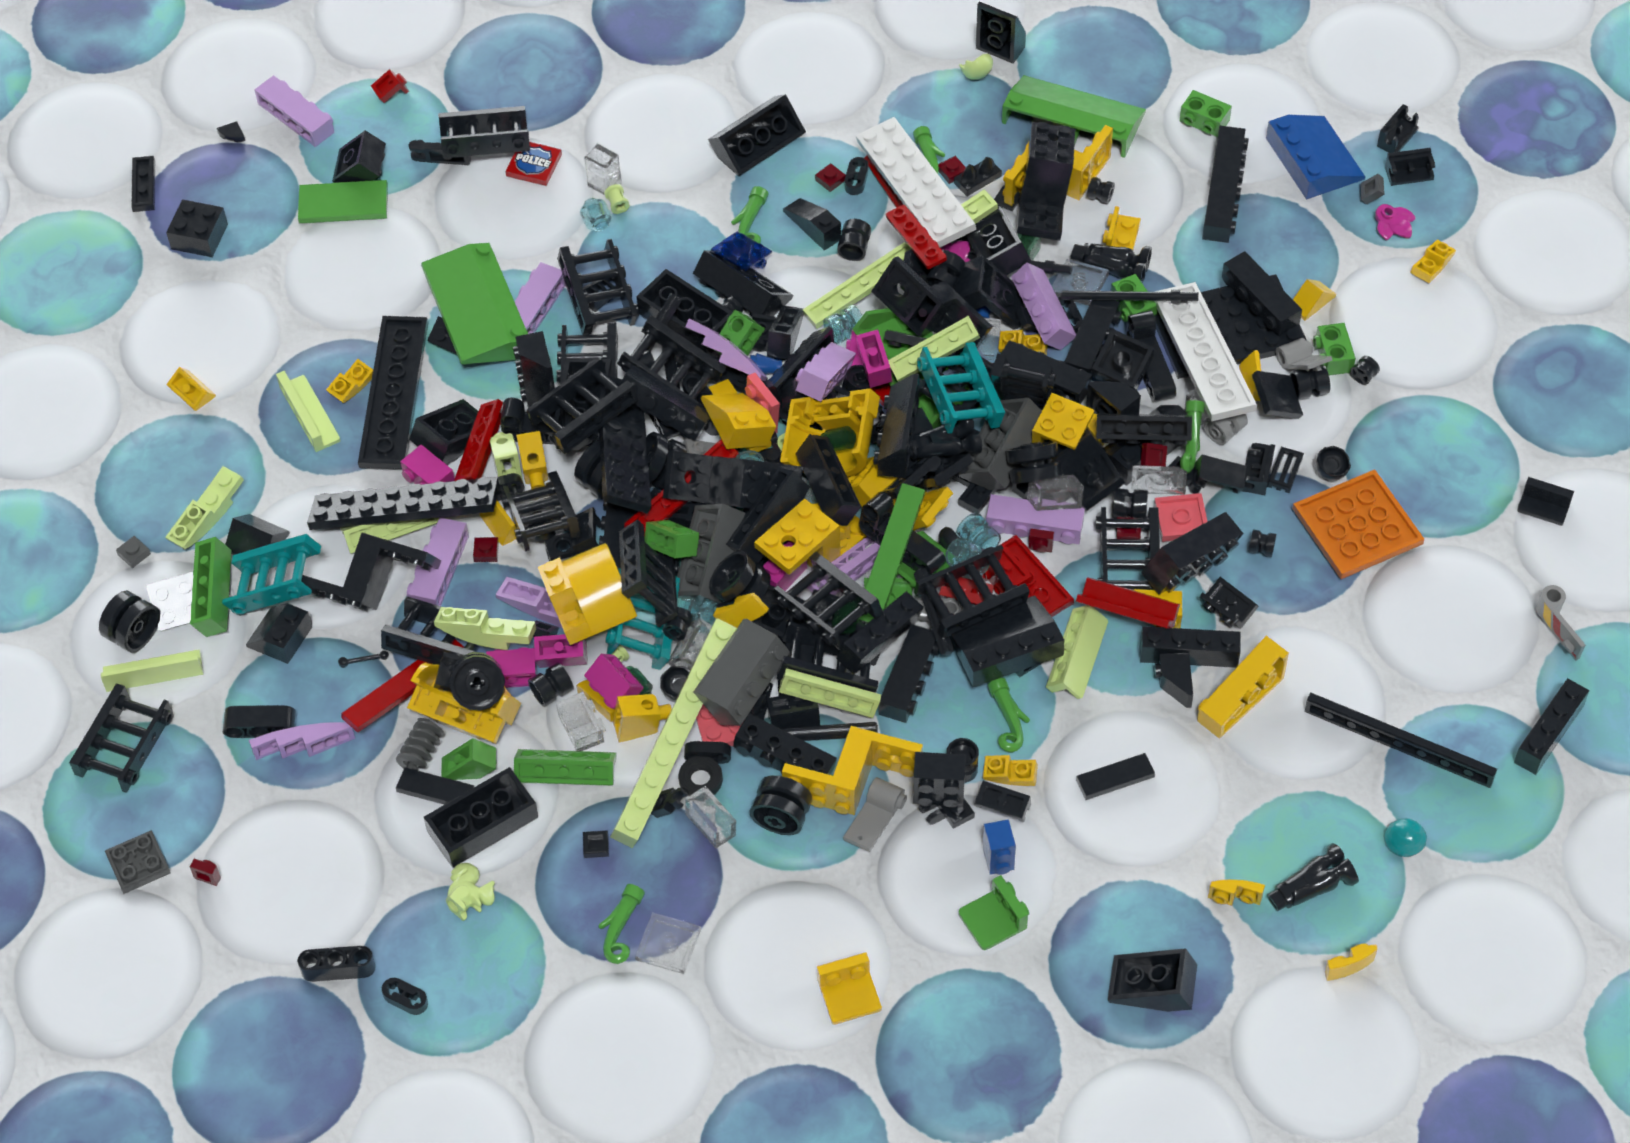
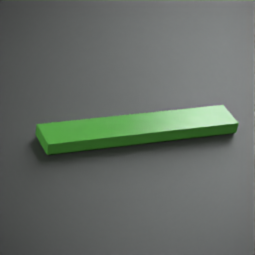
(894, 544)

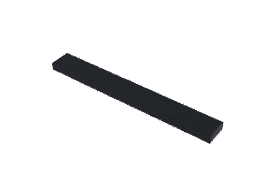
(1400, 740)

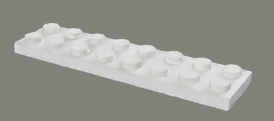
(915, 181)
(1206, 356)

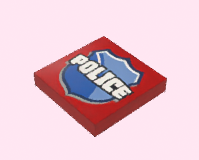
(534, 165)

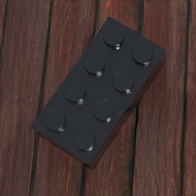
(693, 306)
(1192, 553)
(481, 817)

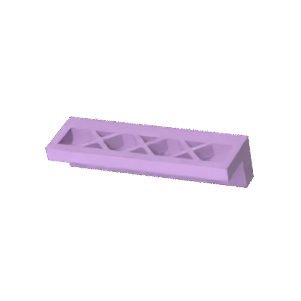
(857, 566)

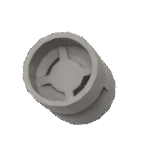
(1224, 429)

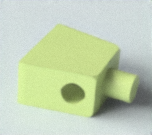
(505, 450)

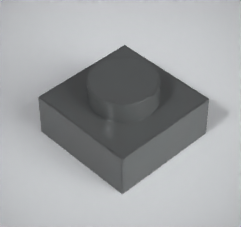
(1372, 188)
(133, 551)

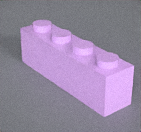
(294, 110)
(539, 295)
(1043, 306)
(824, 371)
(1018, 516)
(447, 544)

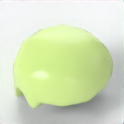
(978, 68)

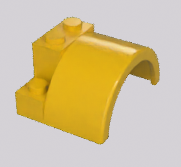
(852, 411)
(590, 586)

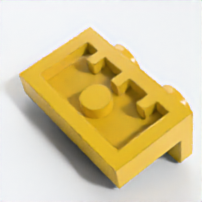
(1122, 230)

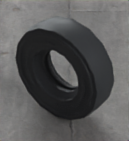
(700, 763)

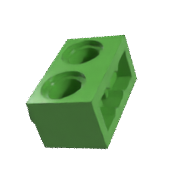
(1205, 113)
(1127, 308)
(744, 337)
(1335, 342)
(671, 538)

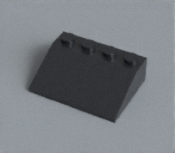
(1008, 642)

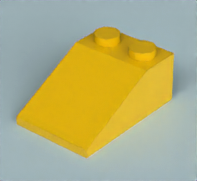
(739, 420)

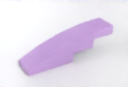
(730, 352)
(529, 599)
(312, 738)

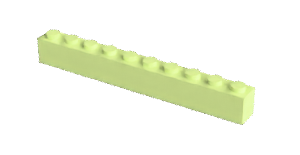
(669, 740)

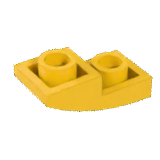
(1433, 261)
(1030, 341)
(352, 382)
(744, 607)
(1010, 772)
(1226, 890)
(1358, 959)

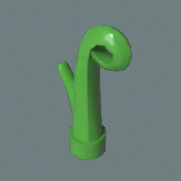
(924, 139)
(748, 214)
(1188, 459)
(1000, 691)
(617, 919)

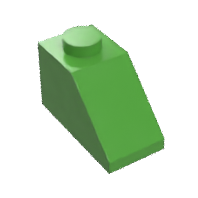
(469, 761)

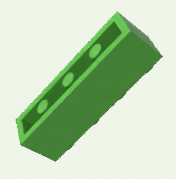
(210, 586)

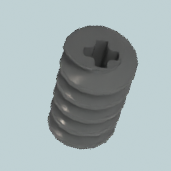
(420, 744)

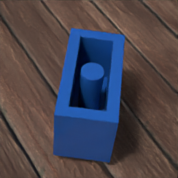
(999, 847)

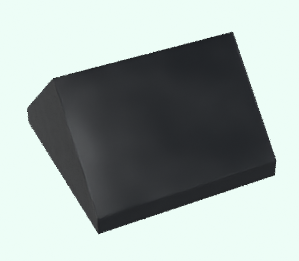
(251, 532)

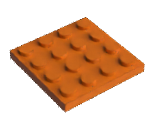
(1358, 524)

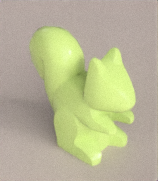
(465, 894)

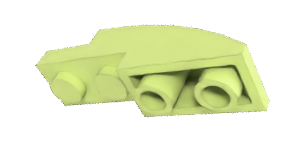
(207, 511)
(479, 629)

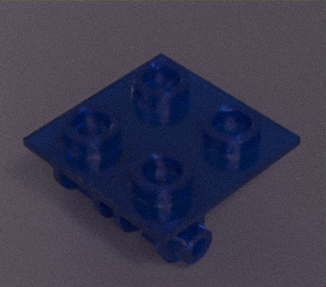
(742, 251)

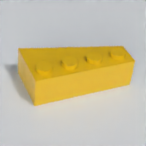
(1244, 687)

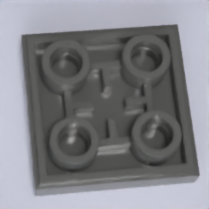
(137, 862)

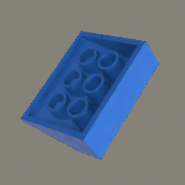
(1312, 154)

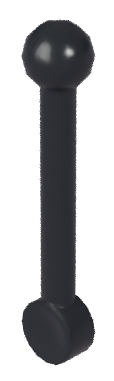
(343, 661)

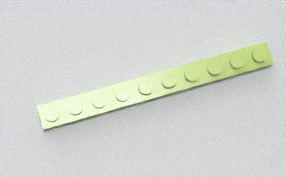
(864, 281)

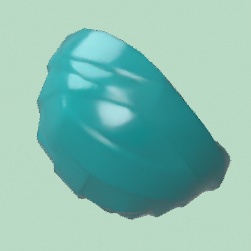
(1405, 837)

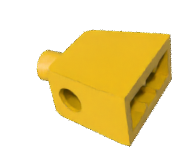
(532, 459)
(638, 716)

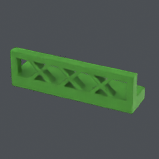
(565, 767)

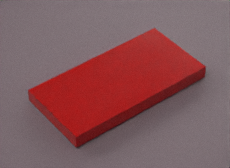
(1043, 584)

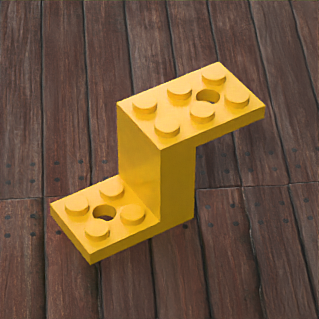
(1084, 168)
(868, 484)
(810, 533)
(859, 754)

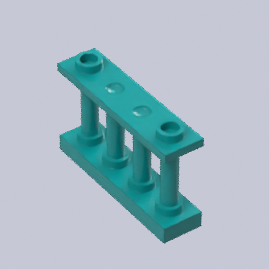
(975, 374)
(262, 560)
(661, 649)

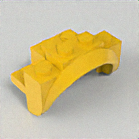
(447, 711)

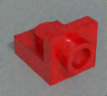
(388, 85)

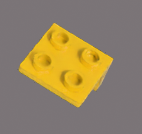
(1062, 422)
(848, 988)

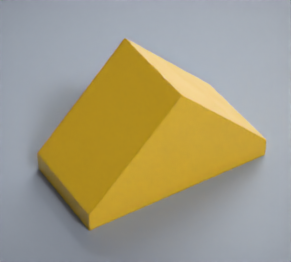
(1313, 297)

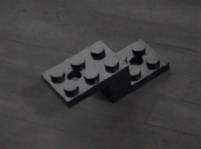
(925, 306)
(1087, 464)

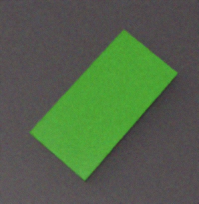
(342, 201)

